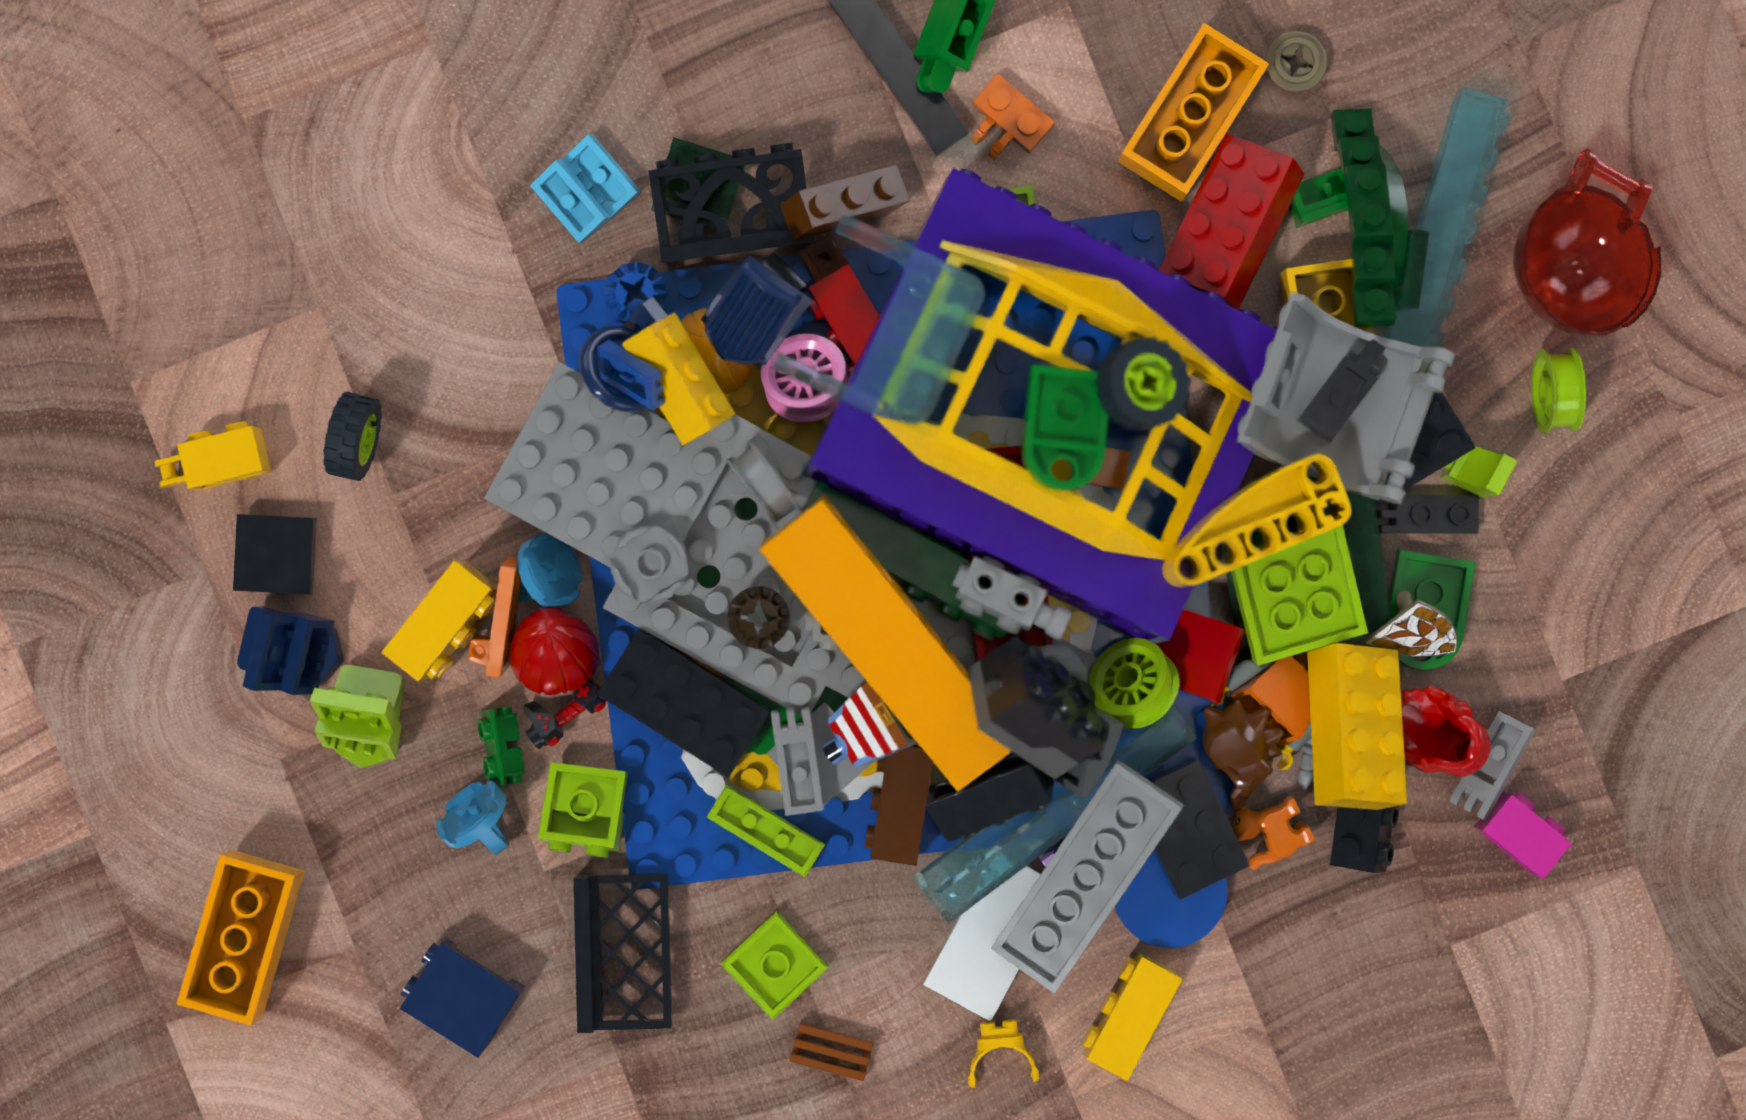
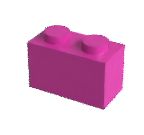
(1524, 835)

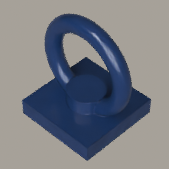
(645, 315)

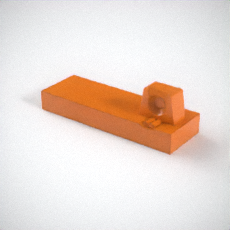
(494, 649)

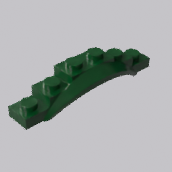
(1375, 216)

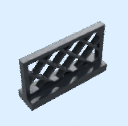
(589, 956)

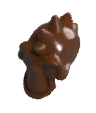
(1241, 747)

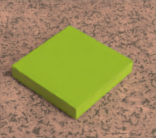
(774, 965)

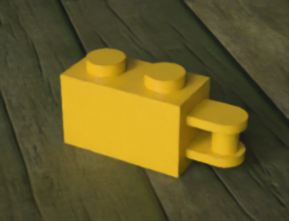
(217, 458)

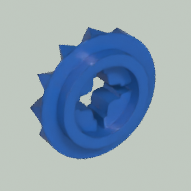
(631, 274)

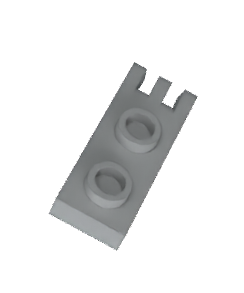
(1508, 743)
(797, 763)

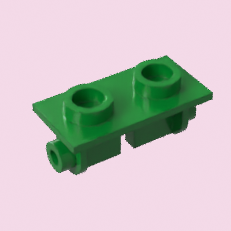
(499, 760)

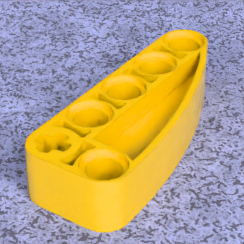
(1262, 507)

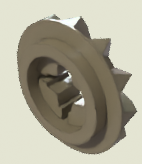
(1311, 53)

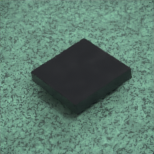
(274, 554)

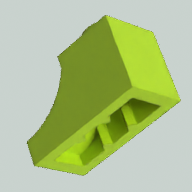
(1480, 472)

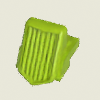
(360, 715)

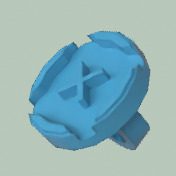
(548, 571)
(473, 817)

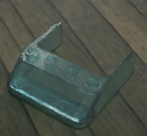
(915, 339)

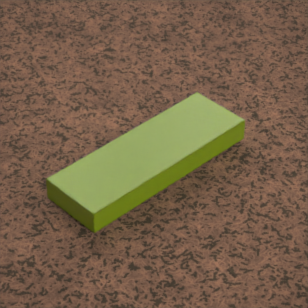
(765, 830)

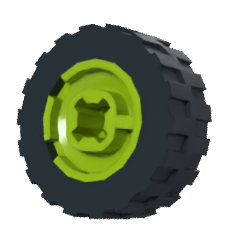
(1143, 383)
(352, 436)

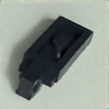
(1342, 392)

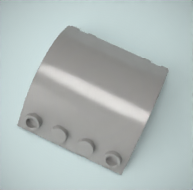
(1381, 428)

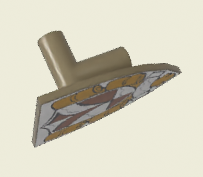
(1416, 630)

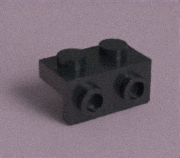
(1364, 838)

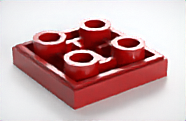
(1203, 653)

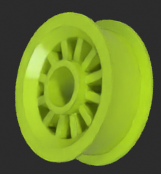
(1558, 390)
(1154, 684)

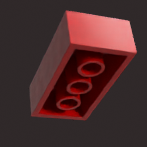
(1233, 219)

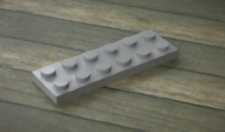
(1087, 876)

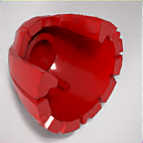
(553, 652)

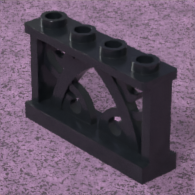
(692, 241)

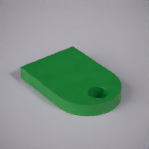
(1063, 423)
(1438, 582)

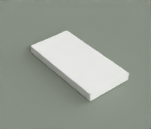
(966, 965)

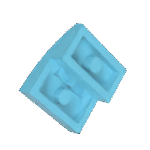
(585, 188)

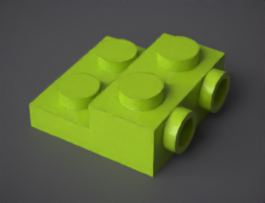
(583, 809)

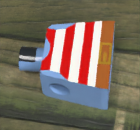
(865, 730)

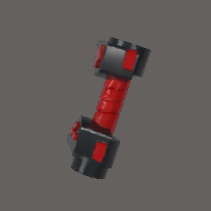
(547, 728)

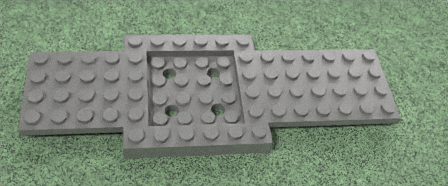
(605, 471)

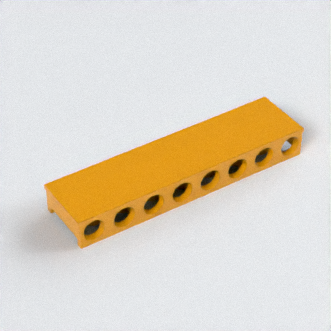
(884, 638)

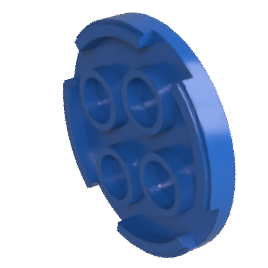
(1162, 919)

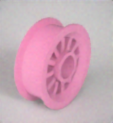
(796, 399)

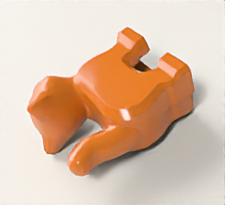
(1276, 830)

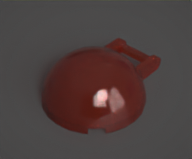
(1587, 255)

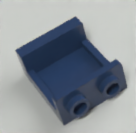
(459, 997)

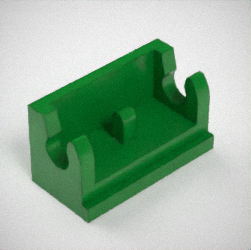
(1319, 198)

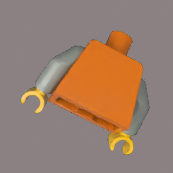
(1280, 689)

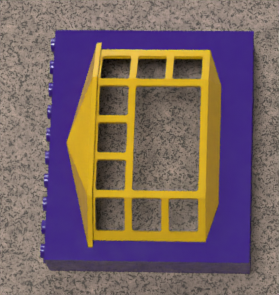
(997, 508)

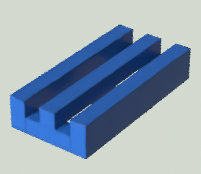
(630, 374)

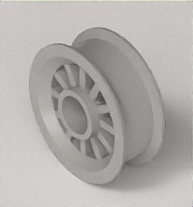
(764, 485)

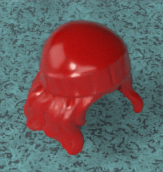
(1442, 733)

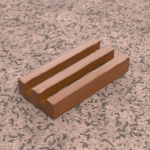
(829, 1066)

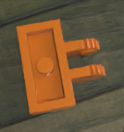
(1012, 114)

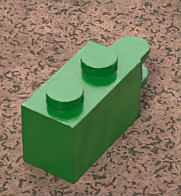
(950, 41)

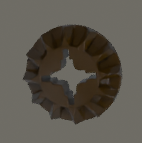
(745, 604)

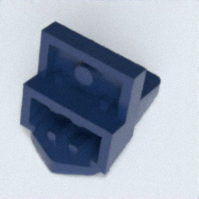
(753, 314)
(288, 651)

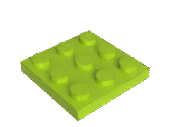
(1299, 598)

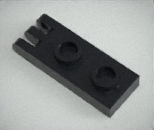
(1432, 515)

